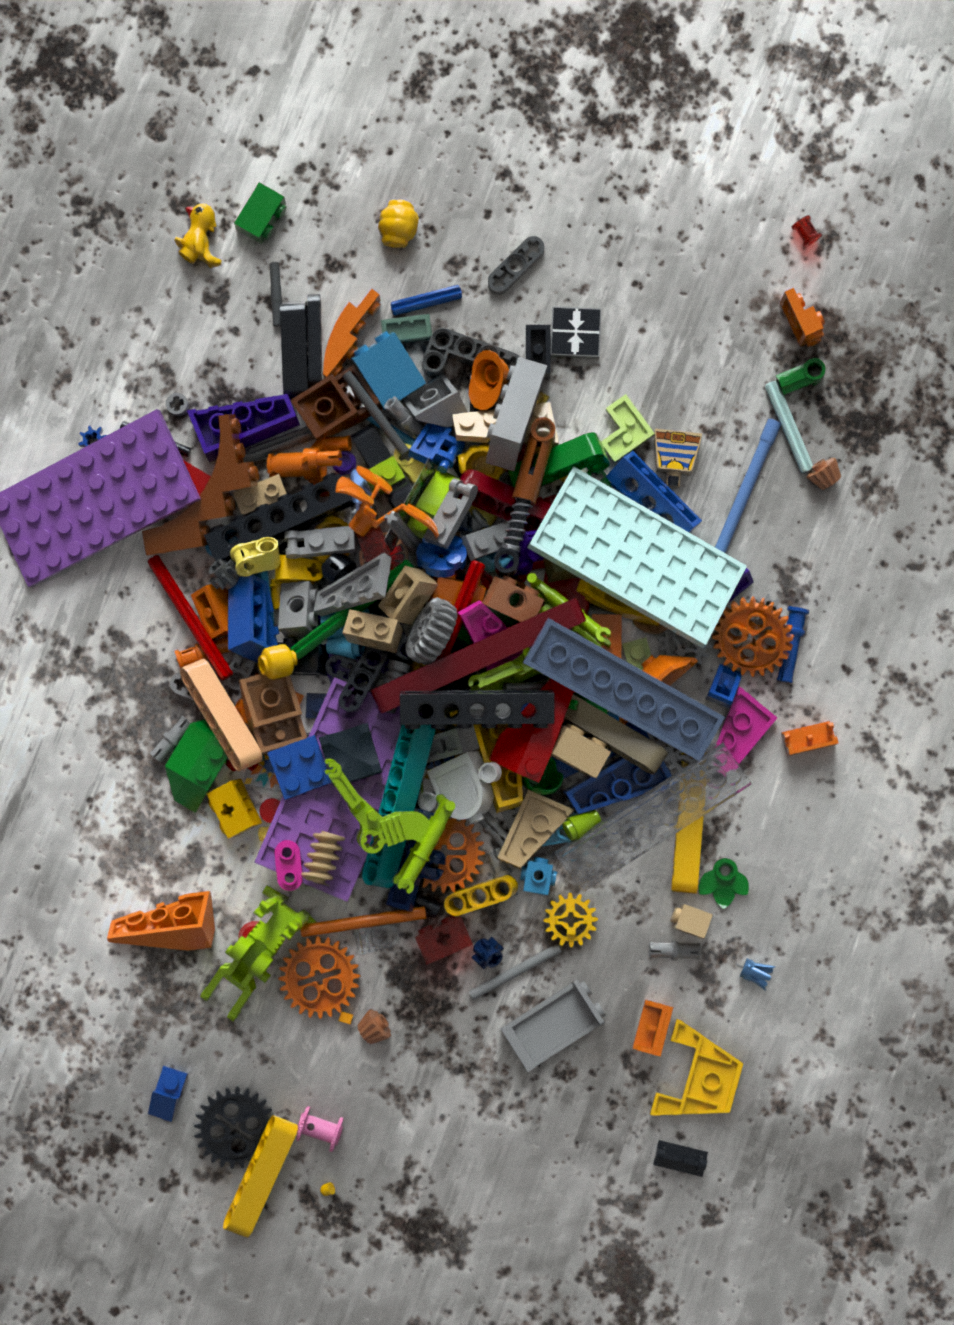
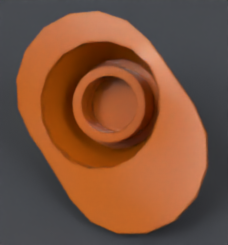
(487, 379)

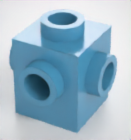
(538, 886)

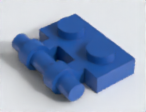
(430, 444)

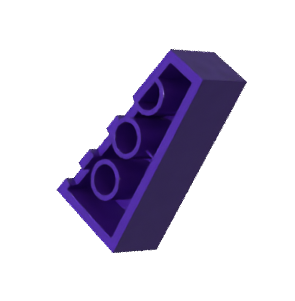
(257, 419)

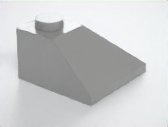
(435, 402)

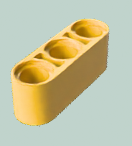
(469, 896)

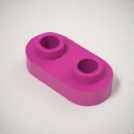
(288, 865)

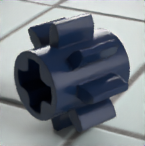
(487, 953)

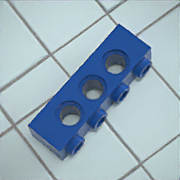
(651, 485)

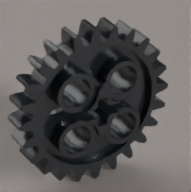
(220, 1146)

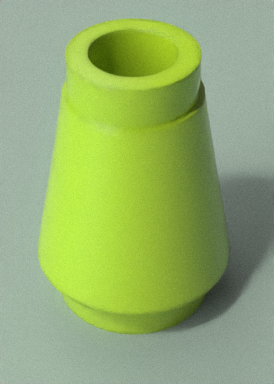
(580, 824)

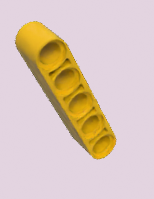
(260, 1176)

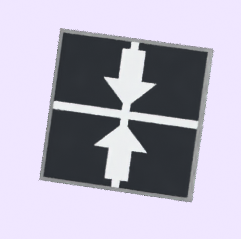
(575, 332)

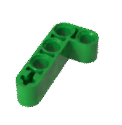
(580, 452)

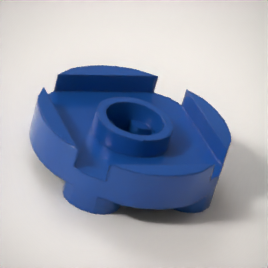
(454, 558)

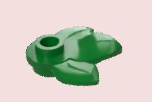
(723, 886)

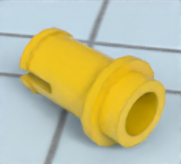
(275, 593)

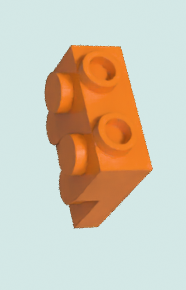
(806, 323)

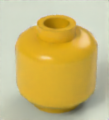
(277, 661)

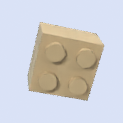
(579, 752)

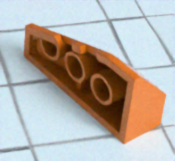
(177, 926)

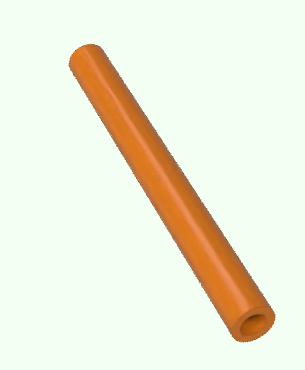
(363, 921)

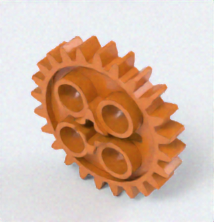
(764, 655)
(470, 860)
(325, 999)

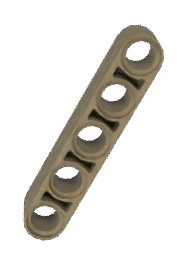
(617, 736)

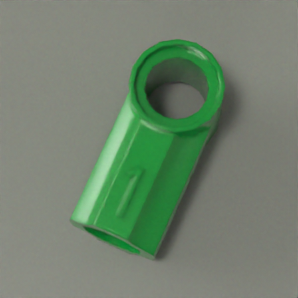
(799, 378)

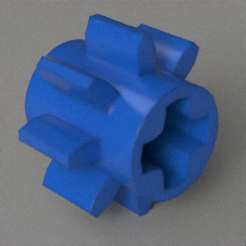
(90, 434)

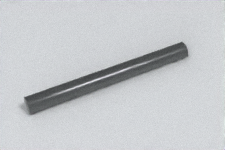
(375, 413)

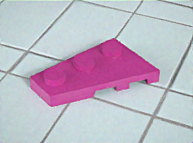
(482, 623)
(744, 724)

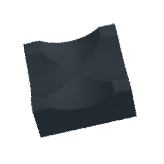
(353, 752)

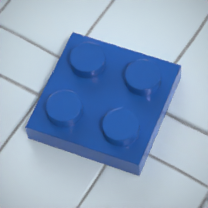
(299, 767)

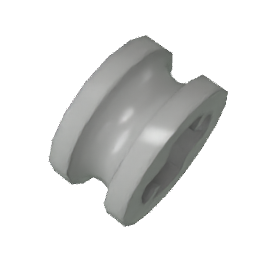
(171, 400)

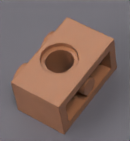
(500, 592)

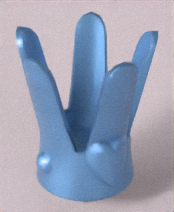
(756, 972)

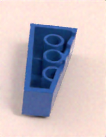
(614, 783)

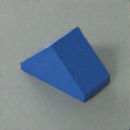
(724, 686)

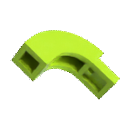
(431, 500)

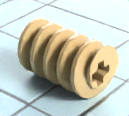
(322, 857)

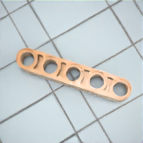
(221, 715)

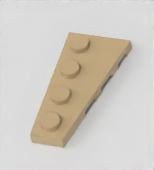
(475, 425)

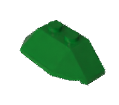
(195, 765)

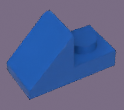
(167, 1093)

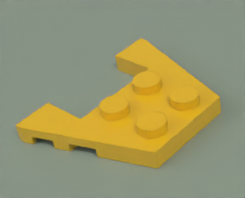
(710, 1080)

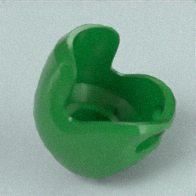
(550, 780)

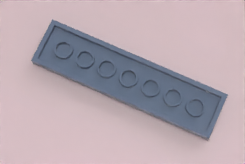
(623, 689)

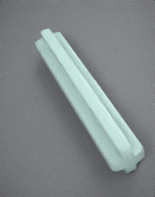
(789, 426)

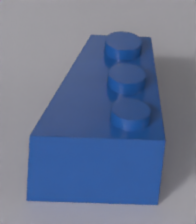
(250, 618)

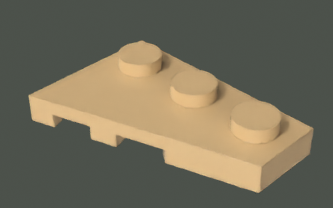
(532, 827)

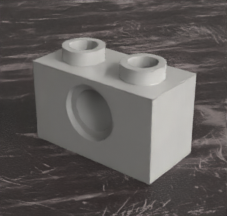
(292, 598)

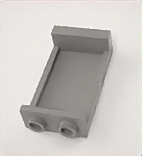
(553, 1024)

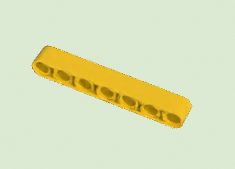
(687, 855)

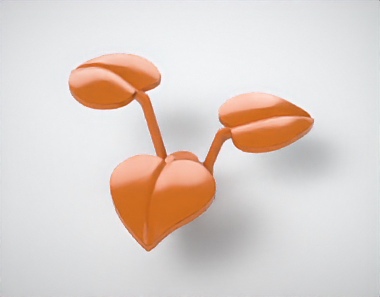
(365, 516)

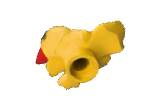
(195, 242)

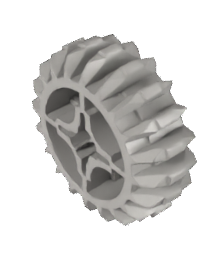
(431, 631)

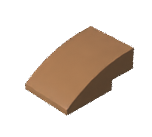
(272, 711)

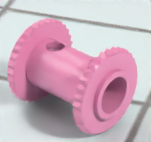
(323, 1129)

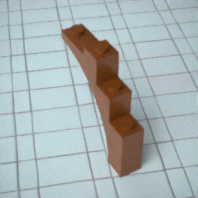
(215, 502)

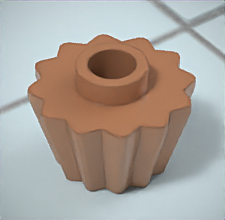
(825, 473)
(374, 1027)

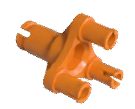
(311, 462)

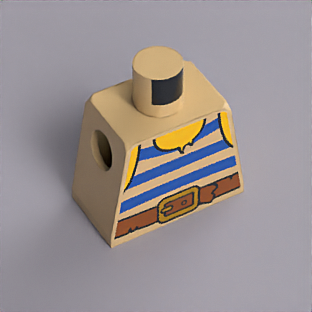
(675, 454)

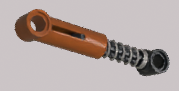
(525, 494)

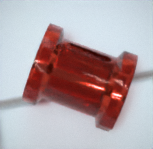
(806, 231)

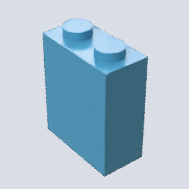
(388, 368)

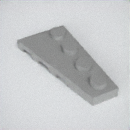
(355, 588)

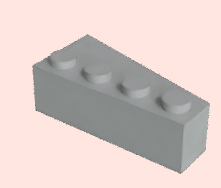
(515, 413)

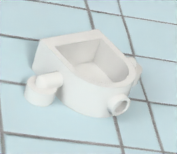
(466, 783)

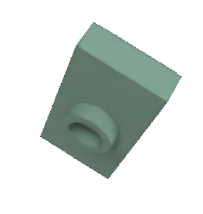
(409, 328)

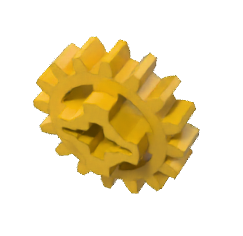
(570, 908)

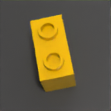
(235, 796)

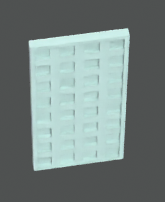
(637, 557)

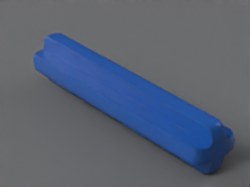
(426, 300)

